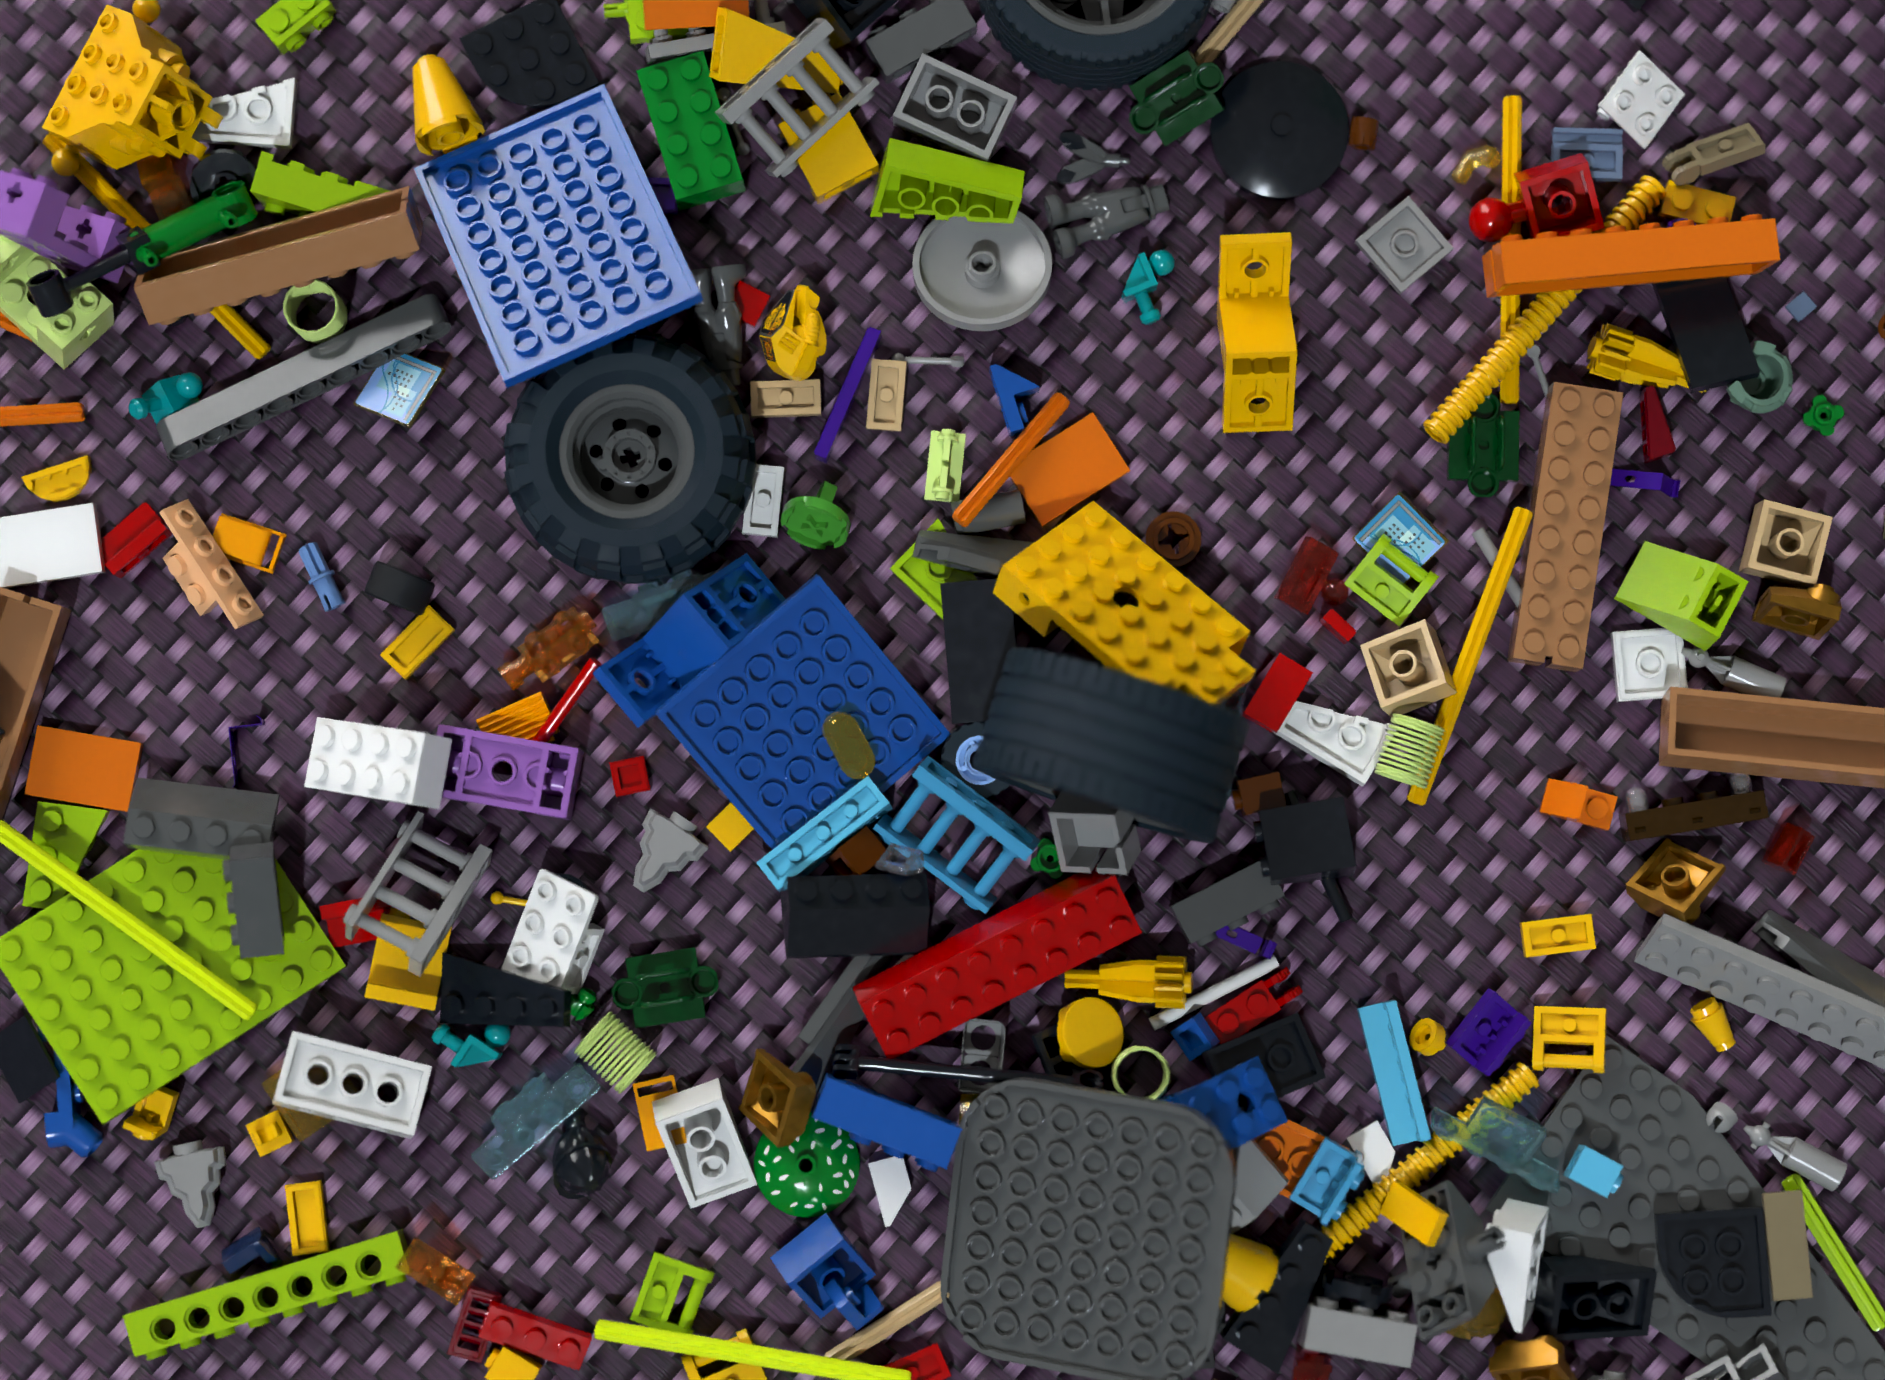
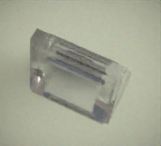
(901, 860)

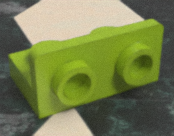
(293, 20)

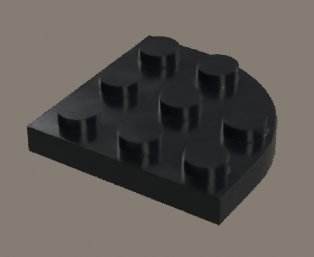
(530, 57)
(1716, 1260)

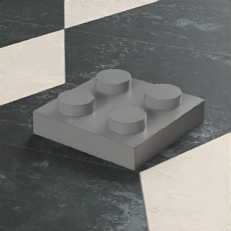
(1404, 245)

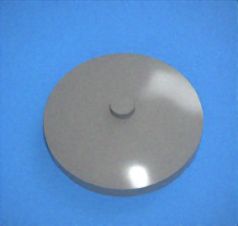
(982, 271)

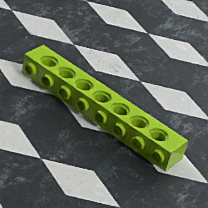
(144, 1324)

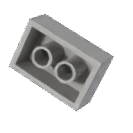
(954, 109)
(1357, 1332)

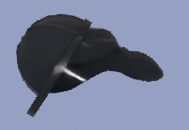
(580, 1159)

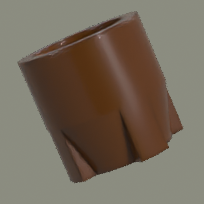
(1363, 133)

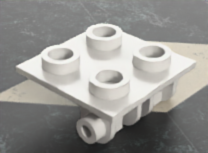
(1640, 100)

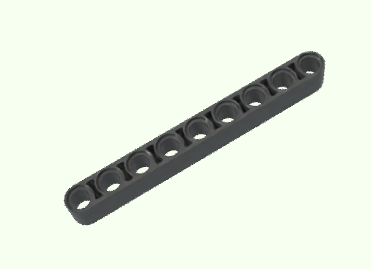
(303, 377)

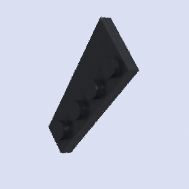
(1271, 1325)

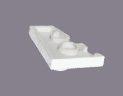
(254, 117)
(1336, 739)

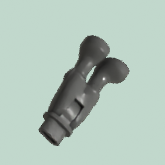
(1110, 214)
(720, 328)

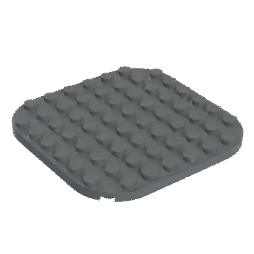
(1088, 1231)

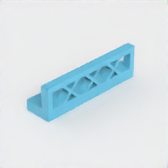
(825, 833)
(1393, 1073)

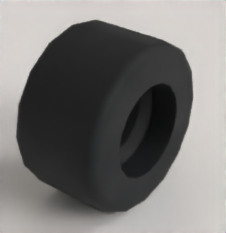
(399, 588)

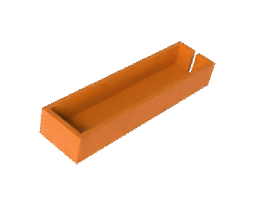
(1630, 256)

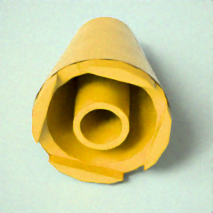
(441, 108)
(1248, 1271)

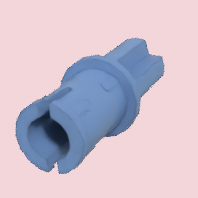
(321, 576)

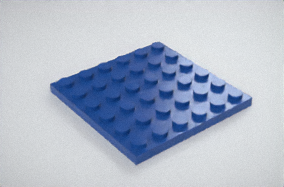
(764, 704)

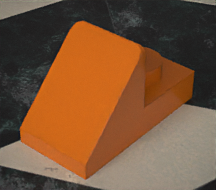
(1578, 804)

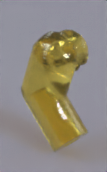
(1474, 158)

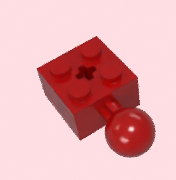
(1537, 188)

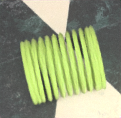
(336, 325)
(1404, 776)
(644, 1055)
(1166, 1071)

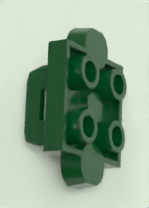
(1176, 97)
(1485, 449)
(665, 987)

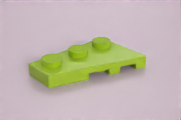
(65, 834)

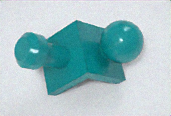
(1143, 282)
(167, 397)
(474, 1049)

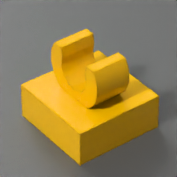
(269, 1133)

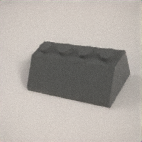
(197, 818)

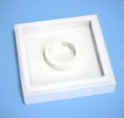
(1647, 663)

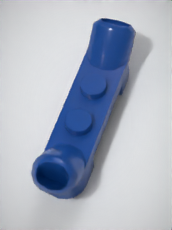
(68, 1125)

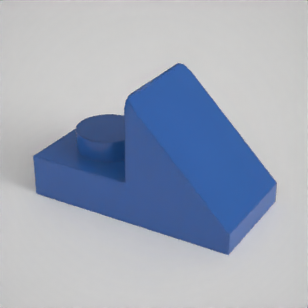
(1008, 388)

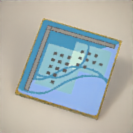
(400, 389)
(1409, 533)

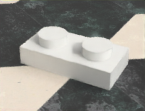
(764, 505)

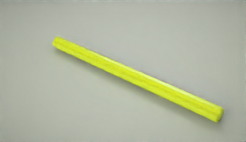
(126, 921)
(744, 1353)

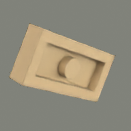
(886, 395)
(785, 398)

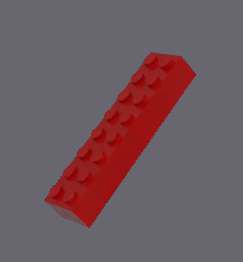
(996, 960)

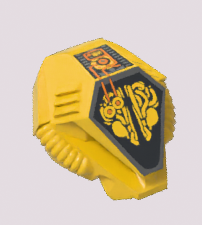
(794, 334)

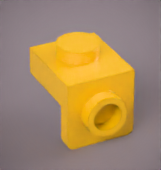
(152, 1114)

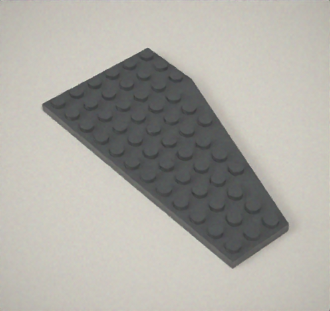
(1678, 1167)

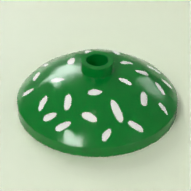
(812, 1192)

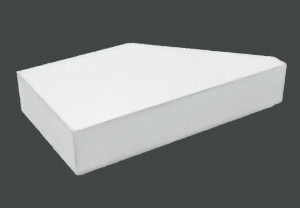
(1375, 1148)
(891, 1185)

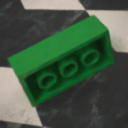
(689, 131)

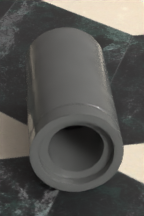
(1001, 511)

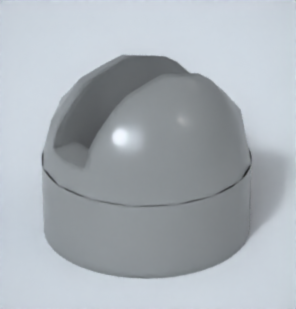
(1722, 1117)

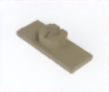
(1787, 1245)

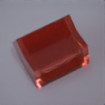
(1788, 848)

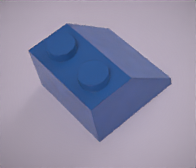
(817, 1258)

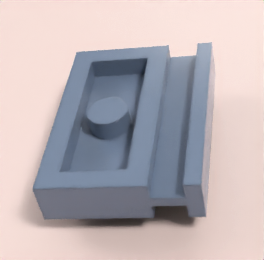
(1599, 146)

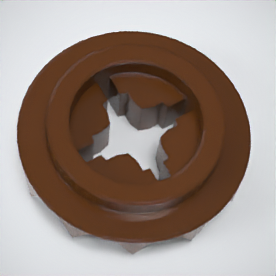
(1181, 525)

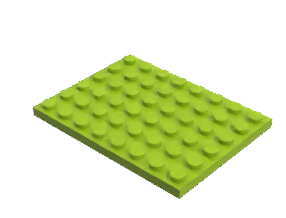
(123, 1013)

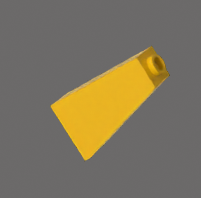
(746, 46)

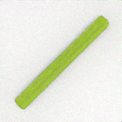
(1838, 1255)

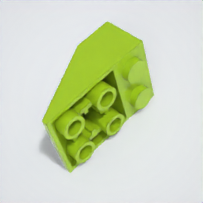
(1681, 593)

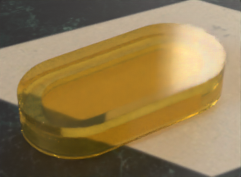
(848, 745)

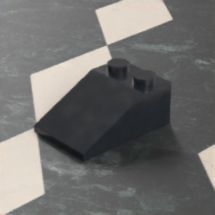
(845, 16)
(1593, 1298)

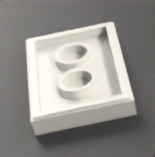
(50, 545)

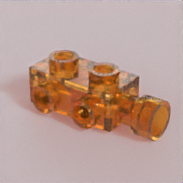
(556, 649)

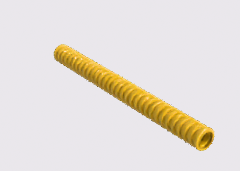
(1530, 325)
(1422, 1162)

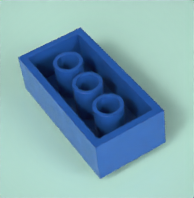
(887, 1121)

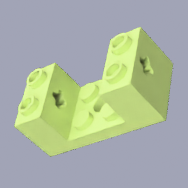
(59, 336)

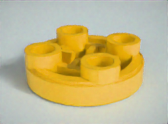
(1089, 1033)

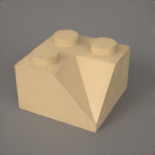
(1785, 544)
(1408, 668)

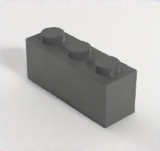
(923, 31)
(254, 900)
(1226, 904)

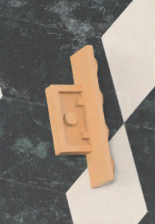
(204, 569)

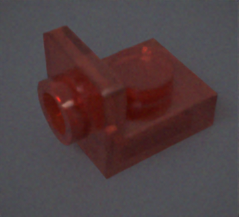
(1311, 1367)

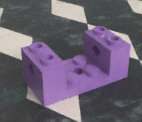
(39, 220)
(542, 776)

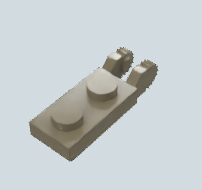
(1713, 153)

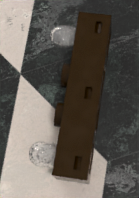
(1683, 817)

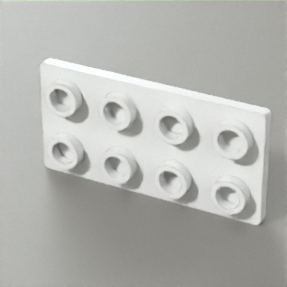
(555, 934)

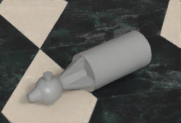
(1738, 673)
(1800, 1156)

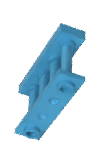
(987, 821)

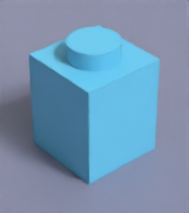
(1594, 1171)

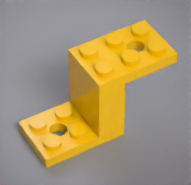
(1256, 332)

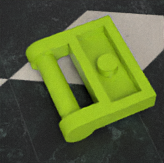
(1384, 589)
(661, 1290)

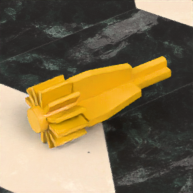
(1633, 359)
(1142, 981)

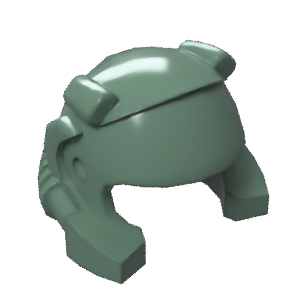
(1770, 388)

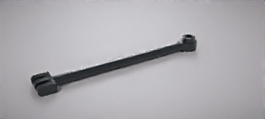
(848, 1062)

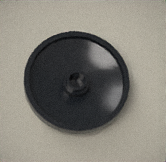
(1279, 131)

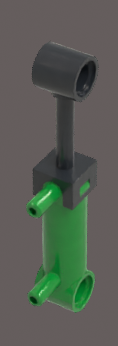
(143, 248)

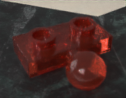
(1309, 577)

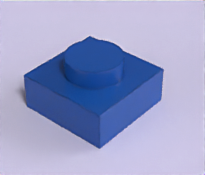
(1194, 1036)

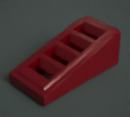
(1656, 434)
(480, 1295)

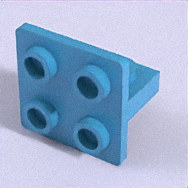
(1328, 1179)

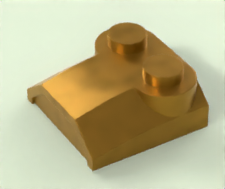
(1799, 610)
(1674, 882)
(777, 1099)
(1530, 1360)

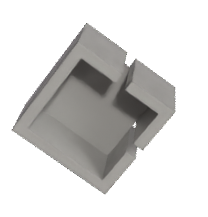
(1086, 828)

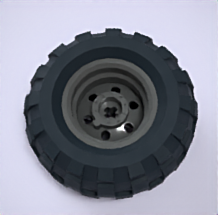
(615, 531)

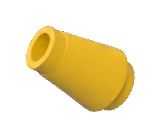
(1713, 1023)

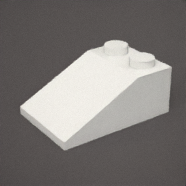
(714, 1157)
(1518, 1262)

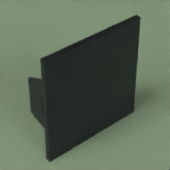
(25, 1059)

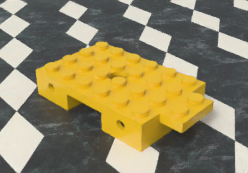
(1170, 638)

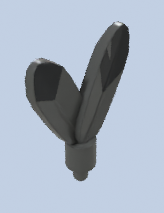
(1093, 159)

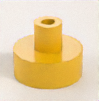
(1427, 1037)

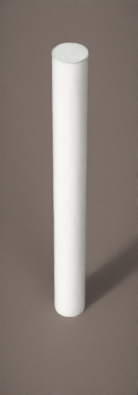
(1215, 992)

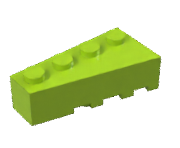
(945, 185)
(300, 191)

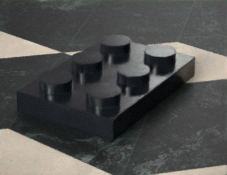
(1282, 1051)

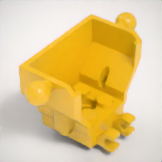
(128, 96)

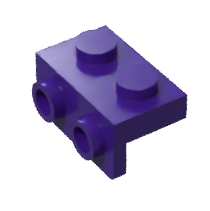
(1488, 1033)

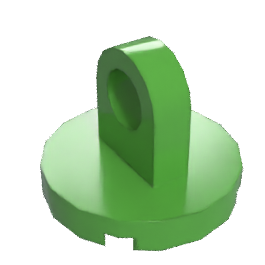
(816, 519)

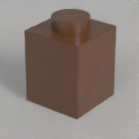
(1258, 794)
(857, 854)

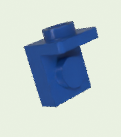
(856, 1306)

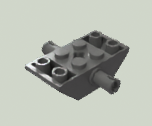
(1454, 1276)

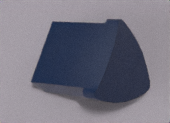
(248, 1248)

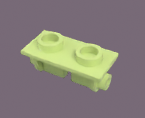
(945, 466)

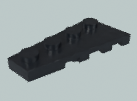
(498, 997)

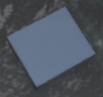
(1800, 306)

